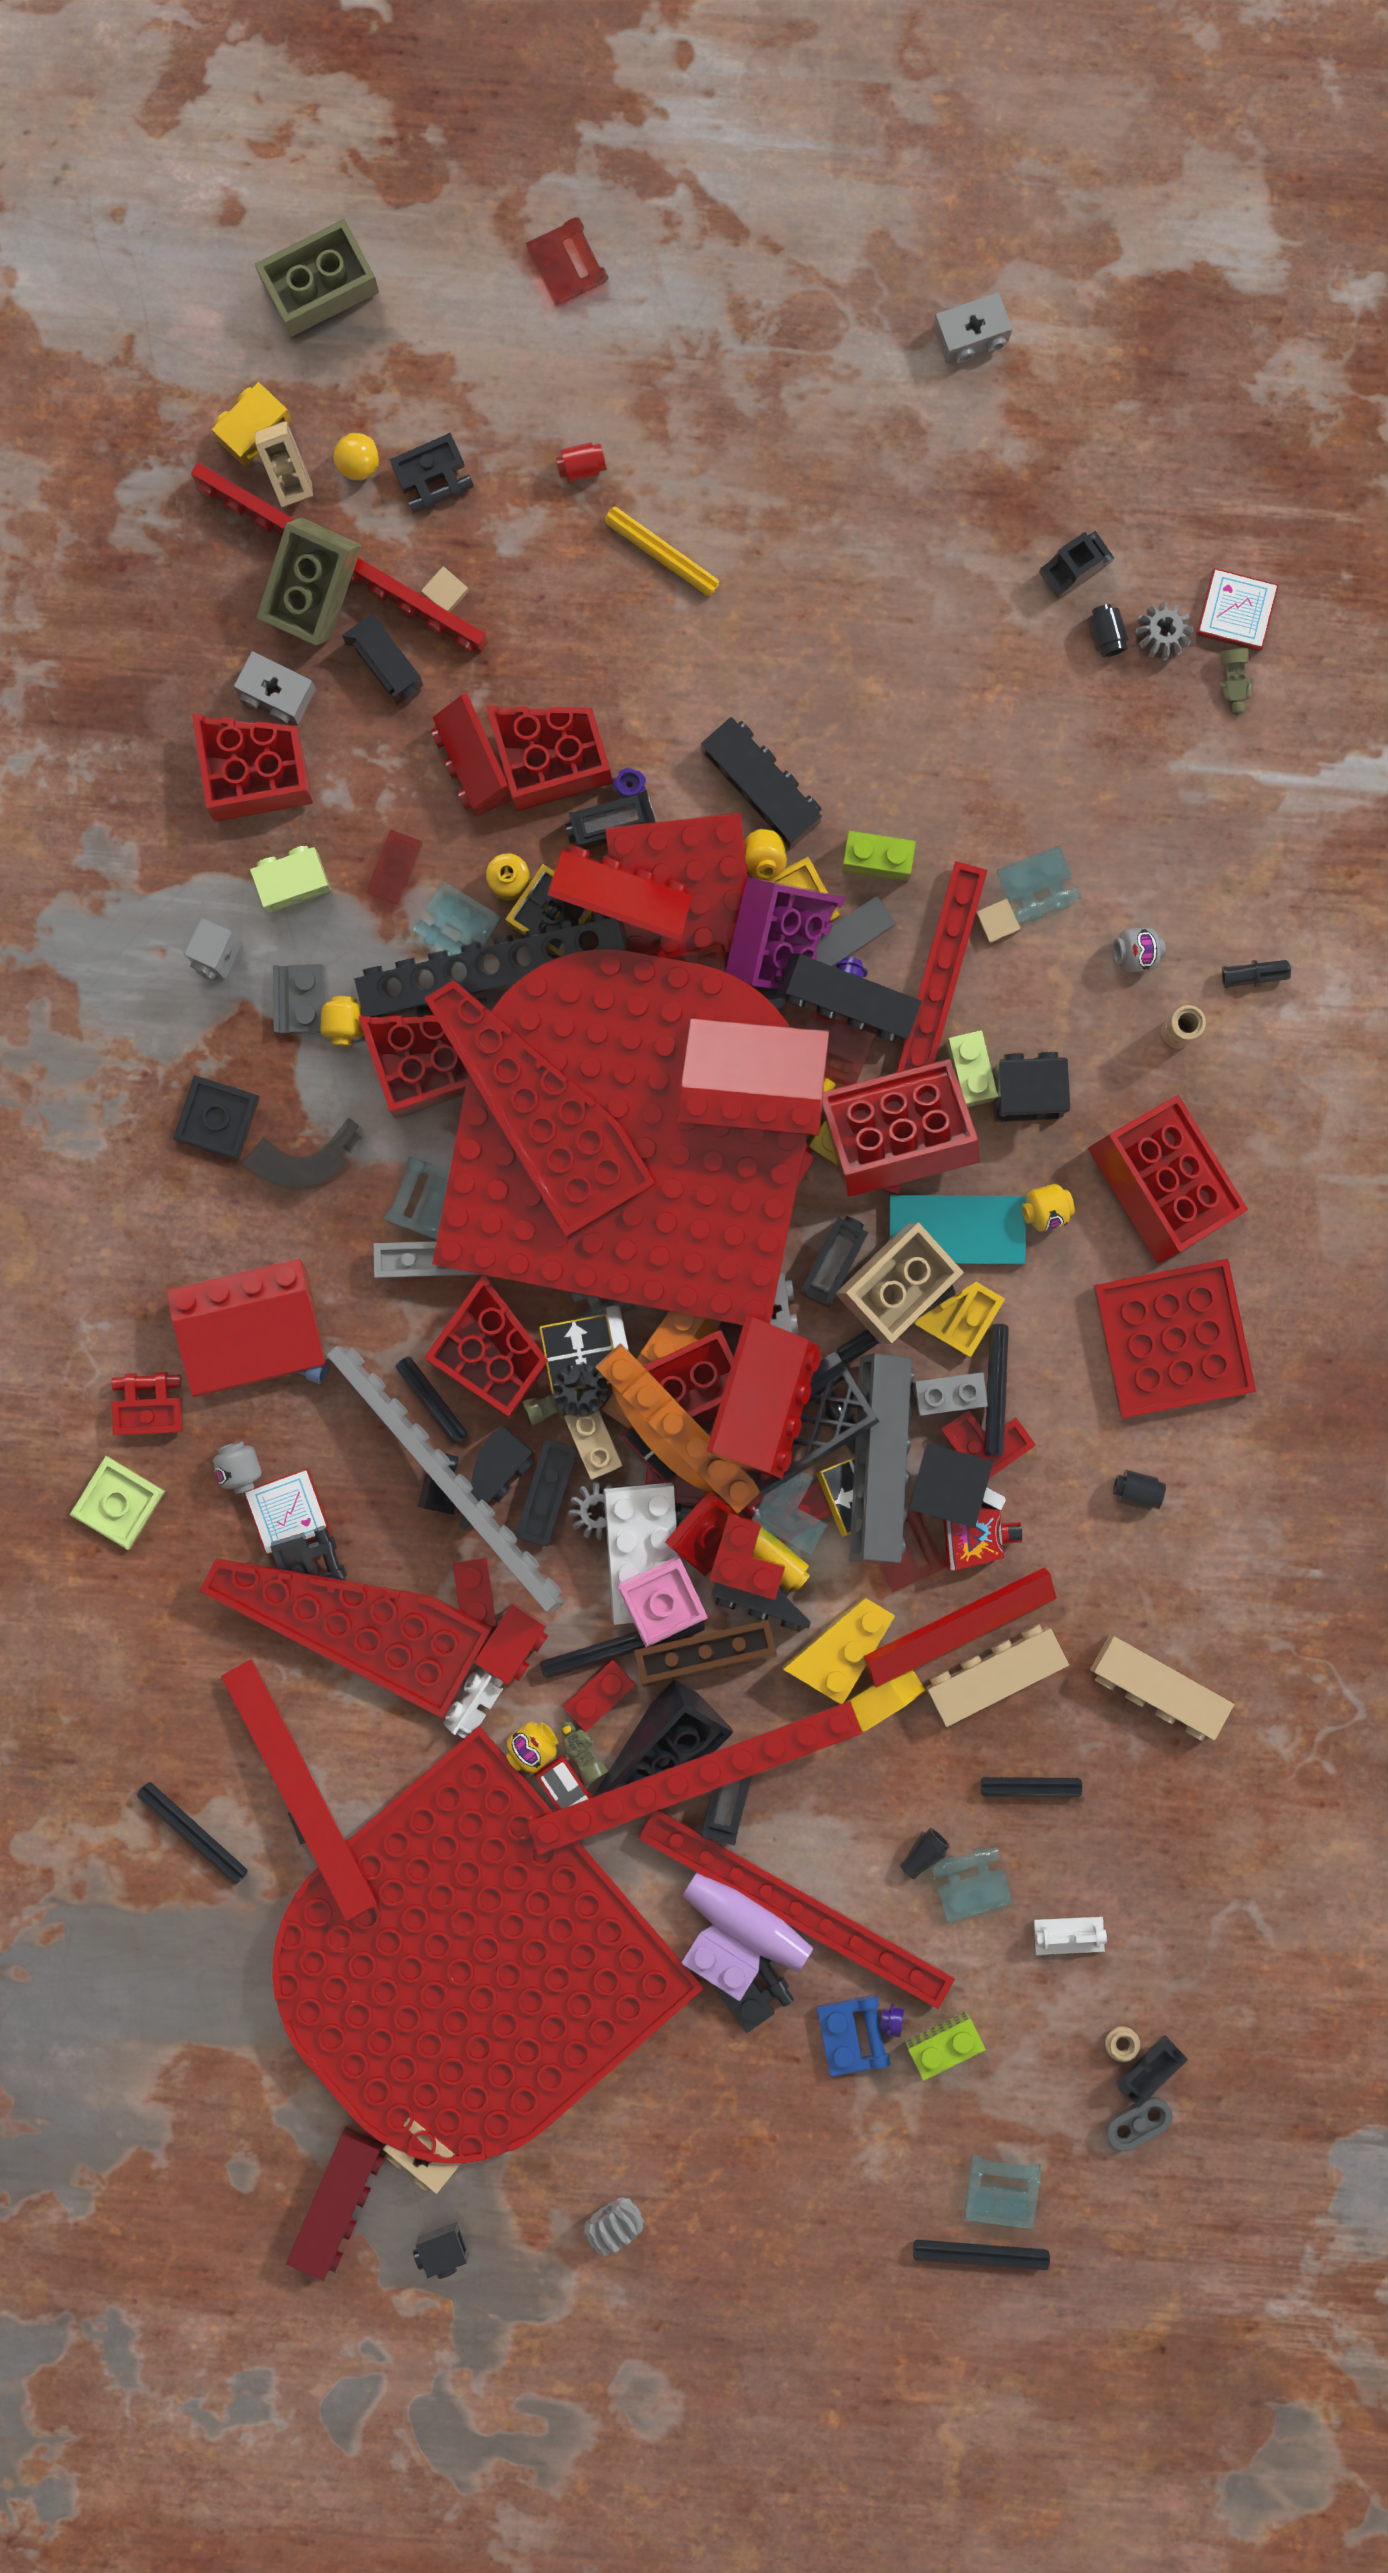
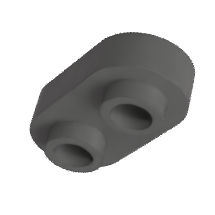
(1140, 2126)

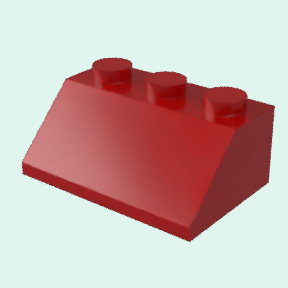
(470, 756)
(696, 1375)

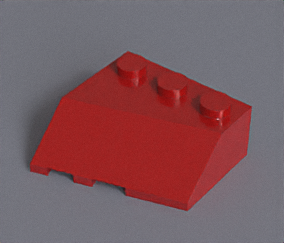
(549, 752)
(250, 767)
(413, 1062)
(488, 1351)

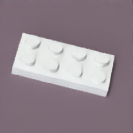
(637, 1527)

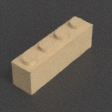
(997, 1675)
(1161, 1687)

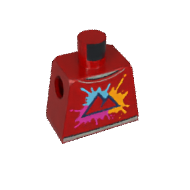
(981, 1544)

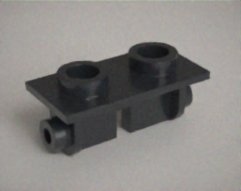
(1152, 2071)

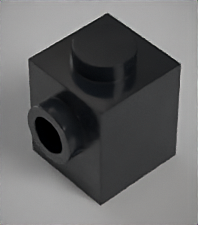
(441, 2251)

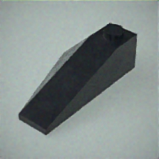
(671, 1732)

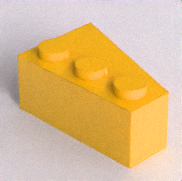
(836, 1656)

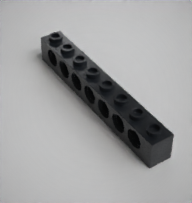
(373, 985)

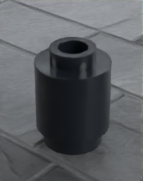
(1108, 630)
(1139, 1490)

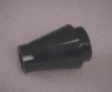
(926, 1852)

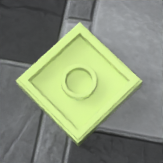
(117, 1503)

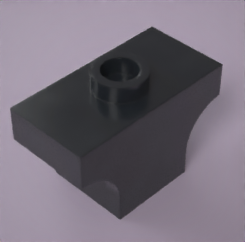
(1076, 563)

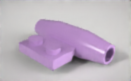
(740, 1933)

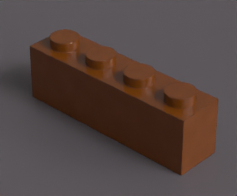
(705, 1653)

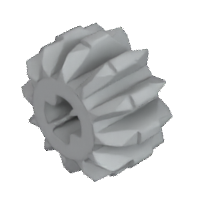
(1176, 635)
(585, 1515)
(613, 2226)

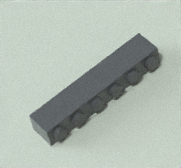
(881, 1461)

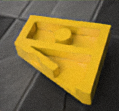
(963, 1318)

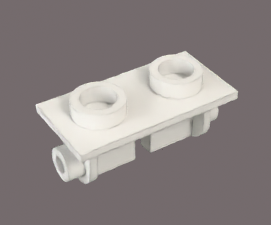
(463, 1714)
(1069, 1935)

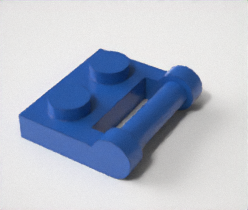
(841, 2036)

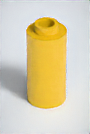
(772, 1549)

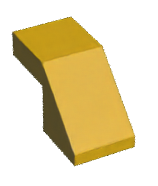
(878, 1703)

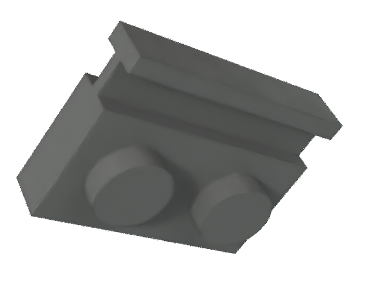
(298, 998)

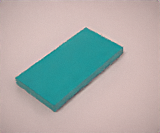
(966, 1227)

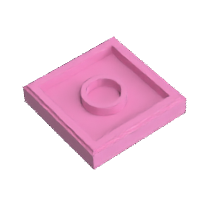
(662, 1601)

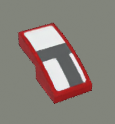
(562, 1783)

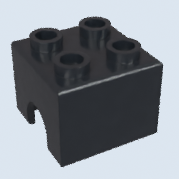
(1031, 1087)

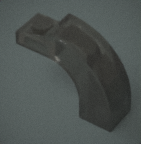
(306, 1171)

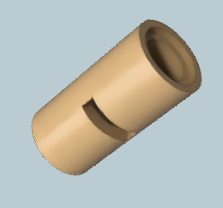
(1192, 1018)

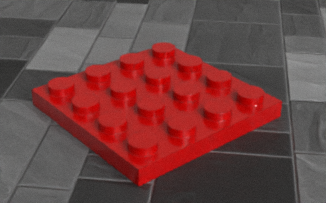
(697, 852)
(1174, 1338)

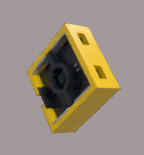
(534, 903)

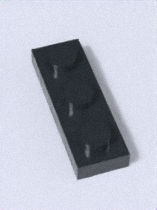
(546, 1492)

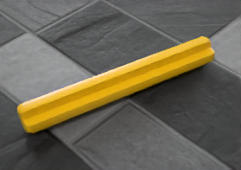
(661, 551)

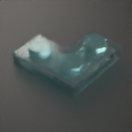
(782, 1517)

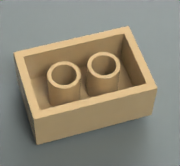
(899, 1283)

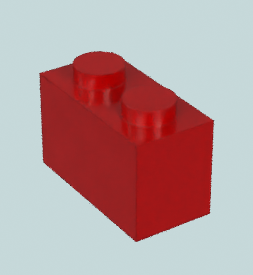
(511, 1644)

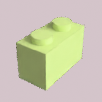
(290, 878)
(972, 1068)

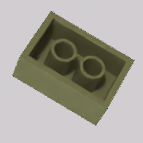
(317, 277)
(308, 581)

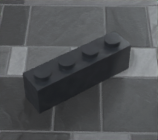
(761, 782)
(848, 996)

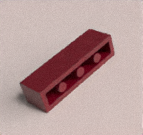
(334, 2204)

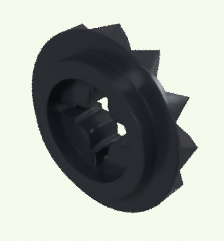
(591, 1400)

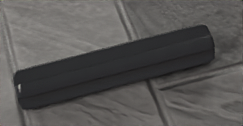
(431, 1400)
(1030, 1787)

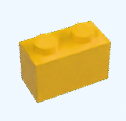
(253, 412)

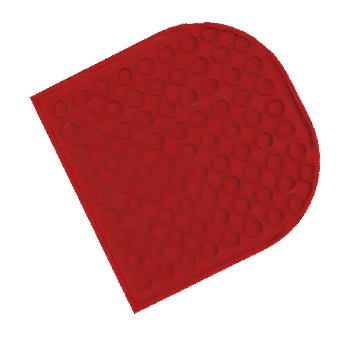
(722, 1197)
(482, 1976)

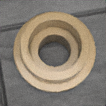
(1127, 2053)

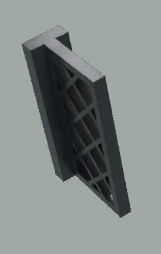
(829, 1373)

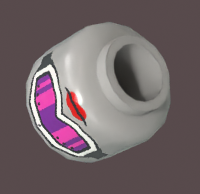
(1138, 950)
(236, 1467)

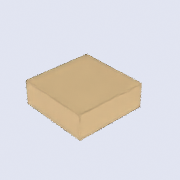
(445, 589)
(998, 921)

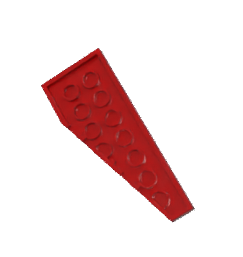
(559, 1133)
(381, 1633)

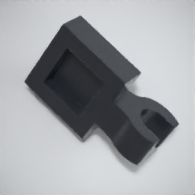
(432, 1495)

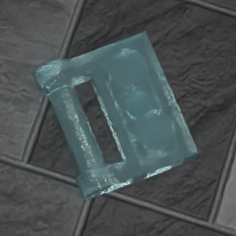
(430, 1205)
(998, 2203)

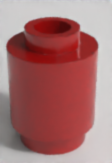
(581, 462)

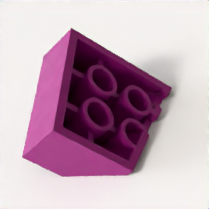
(773, 924)

